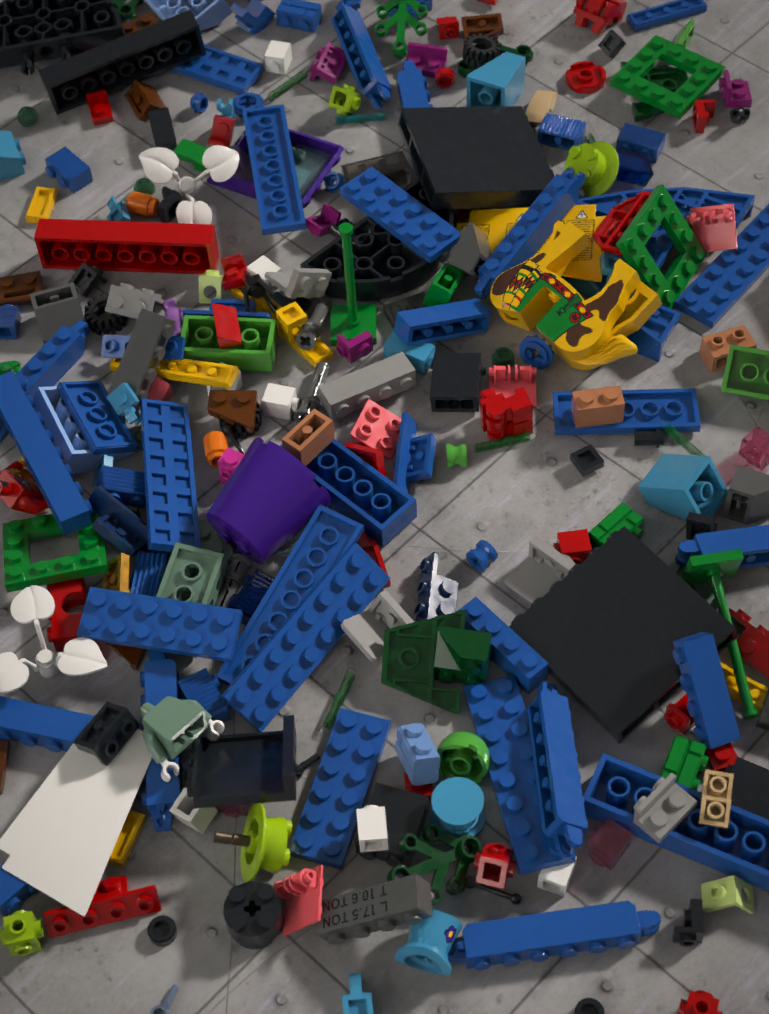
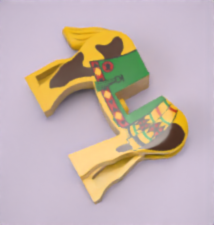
(578, 329)

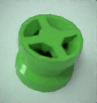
(456, 455)

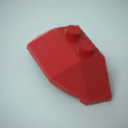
(617, 222)

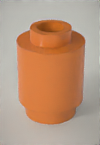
(142, 204)
(214, 446)

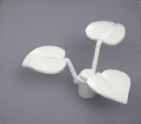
(161, 163)
(79, 657)

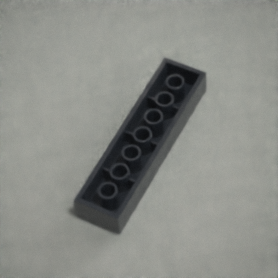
(123, 61)

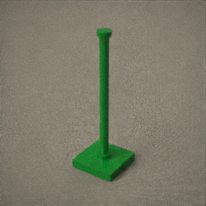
(351, 318)
(714, 568)

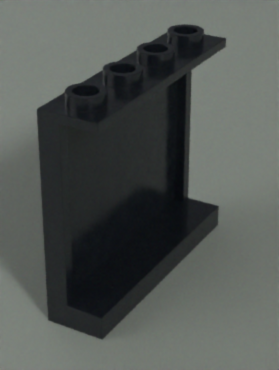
(244, 768)

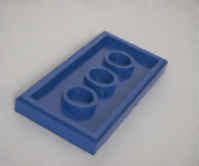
(96, 417)

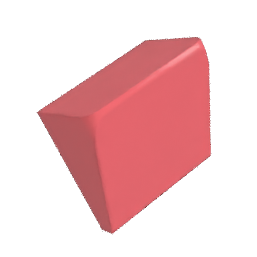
(160, 390)

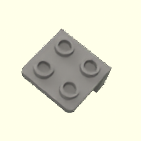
(301, 282)
(128, 301)
(538, 571)
(369, 626)

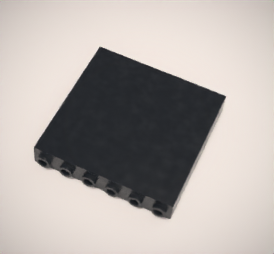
(475, 156)
(614, 631)

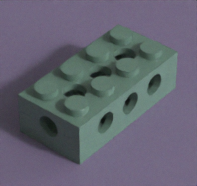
(186, 563)

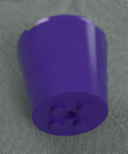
(265, 501)

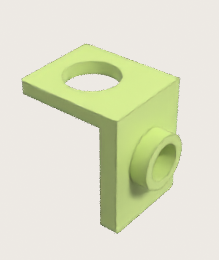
(210, 278)
(727, 893)

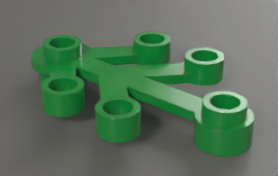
(401, 18)

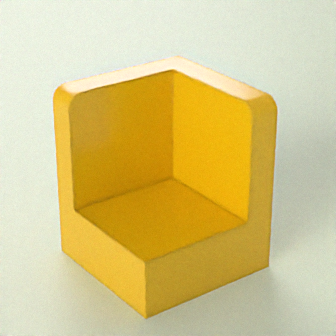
(290, 318)

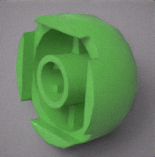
(463, 756)

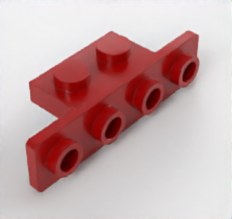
(753, 642)
(109, 905)

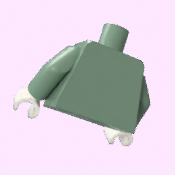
(174, 726)

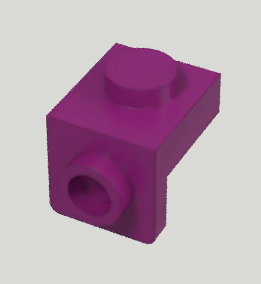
(321, 224)
(356, 347)

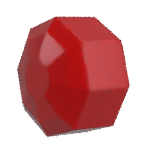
(444, 78)

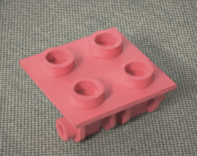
(714, 227)
(508, 380)
(377, 429)
(302, 898)

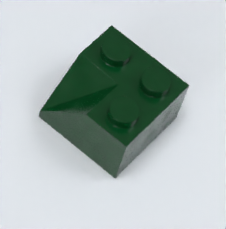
(462, 656)

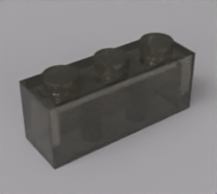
(392, 166)

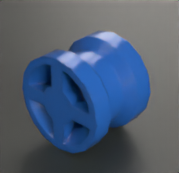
(481, 555)

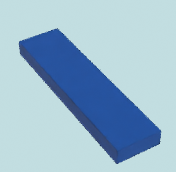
(665, 13)

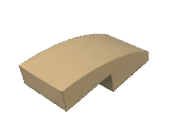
(540, 104)
(716, 799)

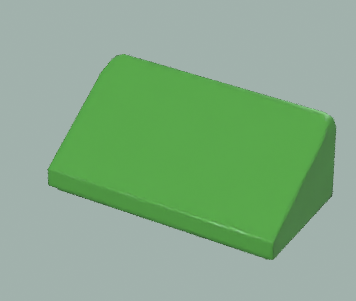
(685, 34)

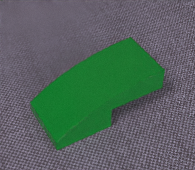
(192, 153)

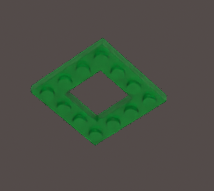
(632, 82)
(656, 210)
(17, 553)

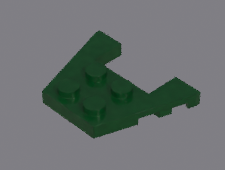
(666, 77)
(411, 659)

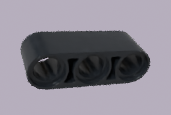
(162, 128)

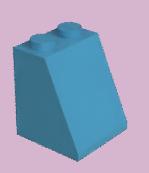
(497, 82)
(10, 159)
(684, 485)

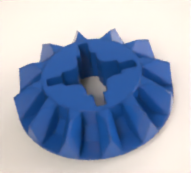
(242, 100)
(527, 352)

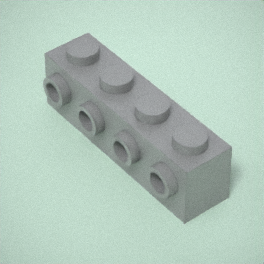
(370, 382)

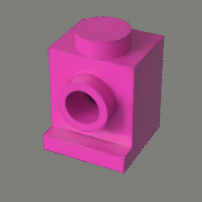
(228, 463)

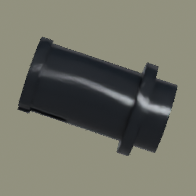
(649, 437)

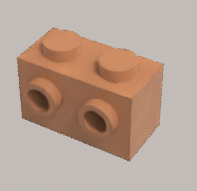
(715, 347)
(597, 406)
(309, 437)

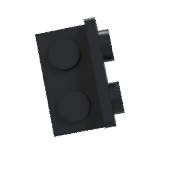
(107, 732)

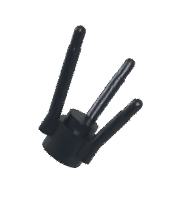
(256, 288)

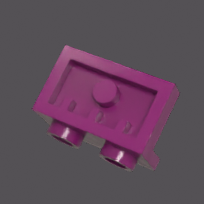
(427, 57)
(329, 63)
(735, 92)

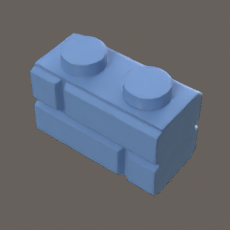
(417, 754)

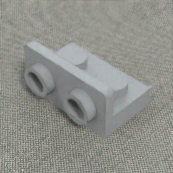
(663, 808)

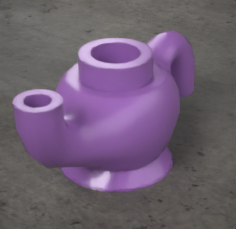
(174, 314)

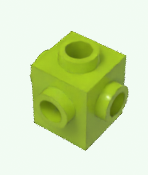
(344, 99)
(22, 933)

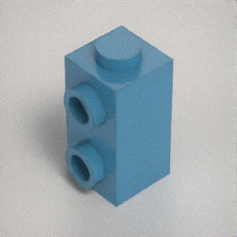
(420, 355)

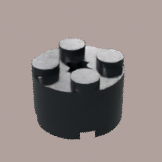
(255, 899)

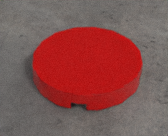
(585, 77)

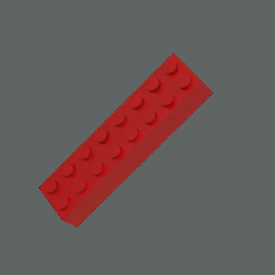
(127, 246)

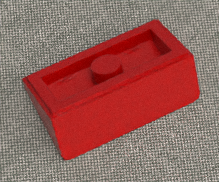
(226, 325)

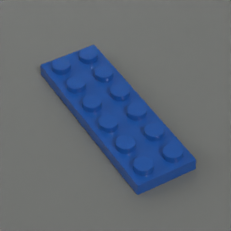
(401, 214)
(642, 412)
(160, 624)
(340, 789)

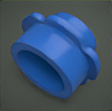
(199, 102)
(329, 181)

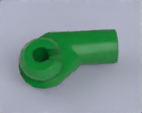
(9, 366)

